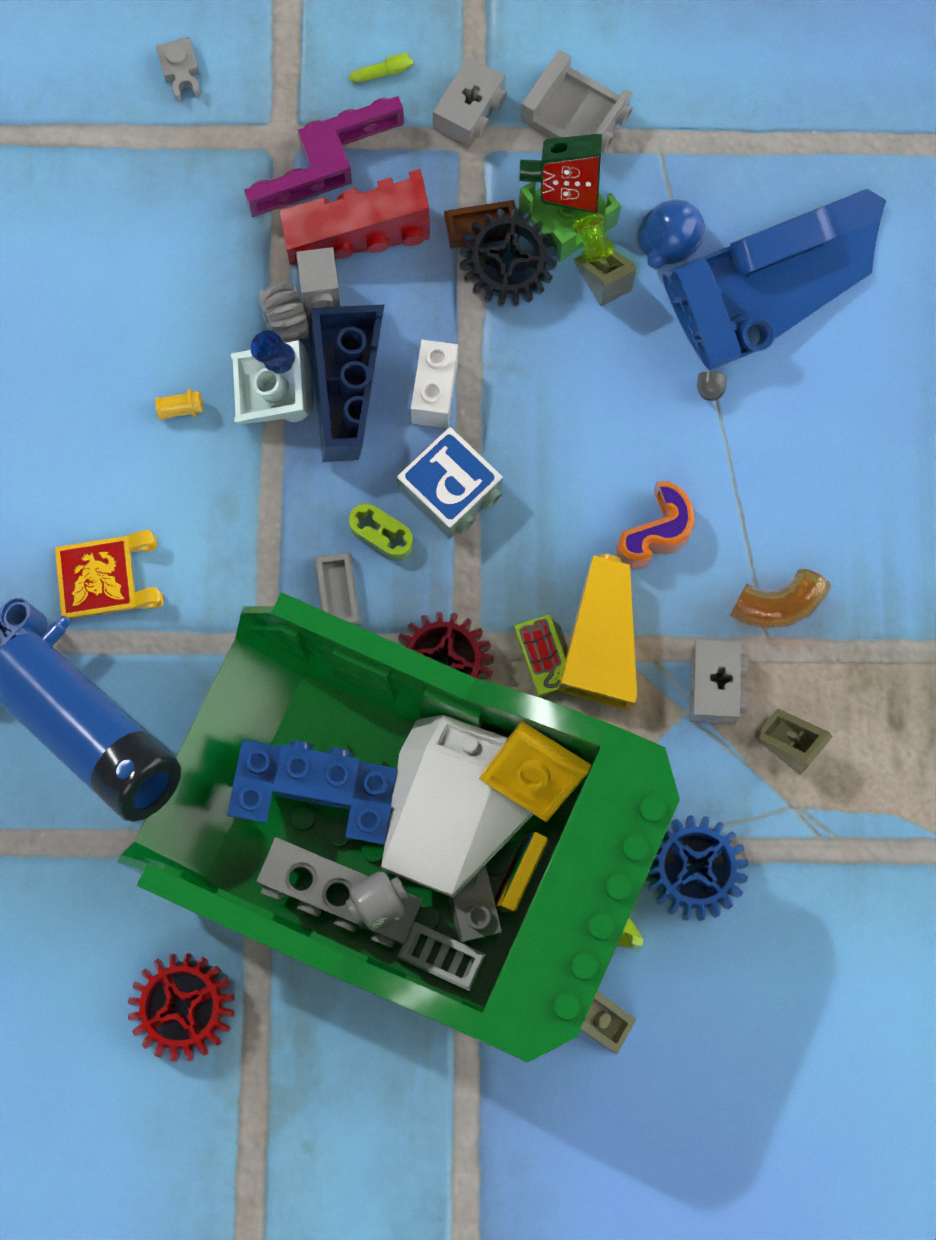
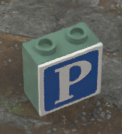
(450, 483)

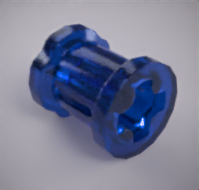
(272, 351)

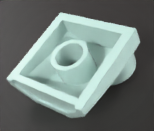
(271, 396)

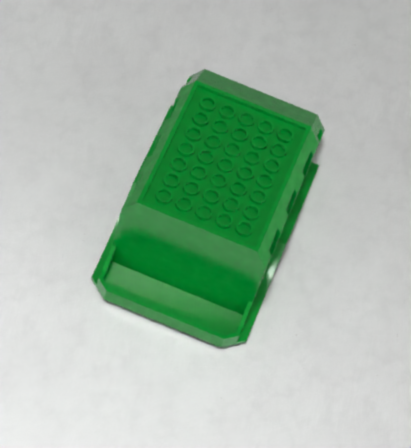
(349, 689)

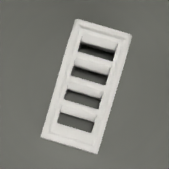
(471, 971)

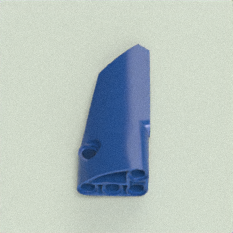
(774, 277)

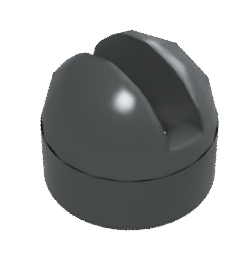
(711, 385)

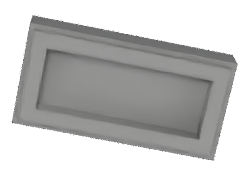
(337, 586)

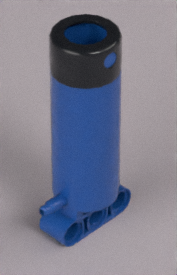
(78, 719)

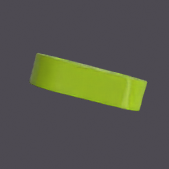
(376, 538)

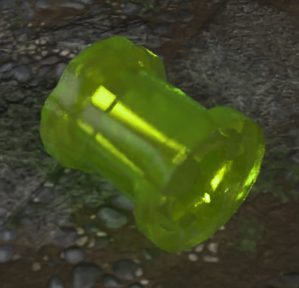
(594, 237)

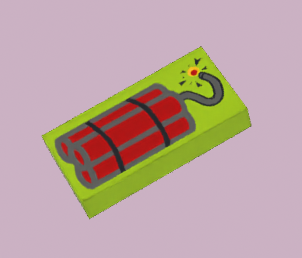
(541, 653)

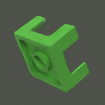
(560, 220)

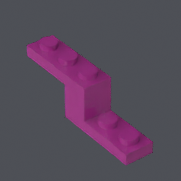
(324, 155)

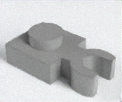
(179, 66)

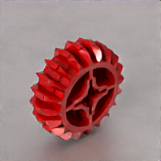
(164, 1015)

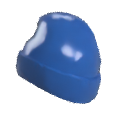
(671, 233)

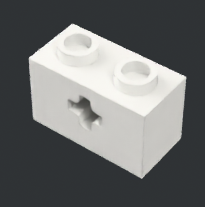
(434, 383)

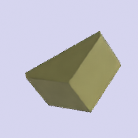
(607, 277)
(793, 739)

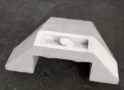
(441, 814)

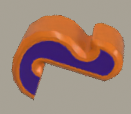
(662, 535)

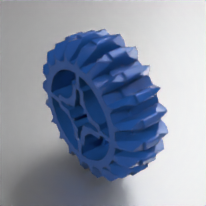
(707, 882)

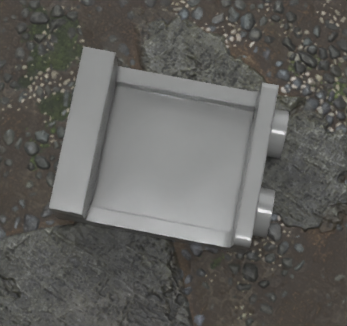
(574, 105)

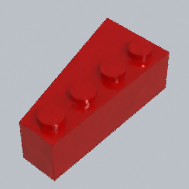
(360, 220)

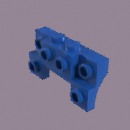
(314, 778)

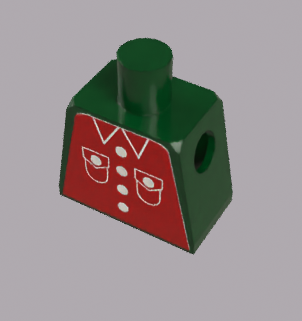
(567, 172)

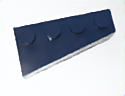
(343, 364)

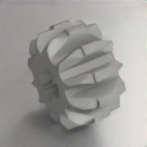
(284, 312)

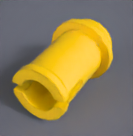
(179, 405)

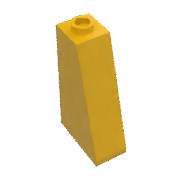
(602, 645)

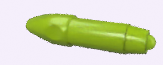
(393, 65)

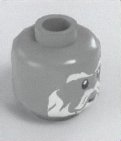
(377, 901)

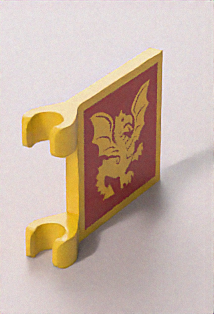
(100, 577)

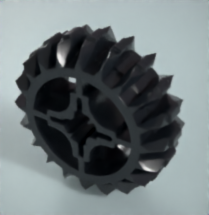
(491, 256)

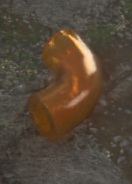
(784, 606)

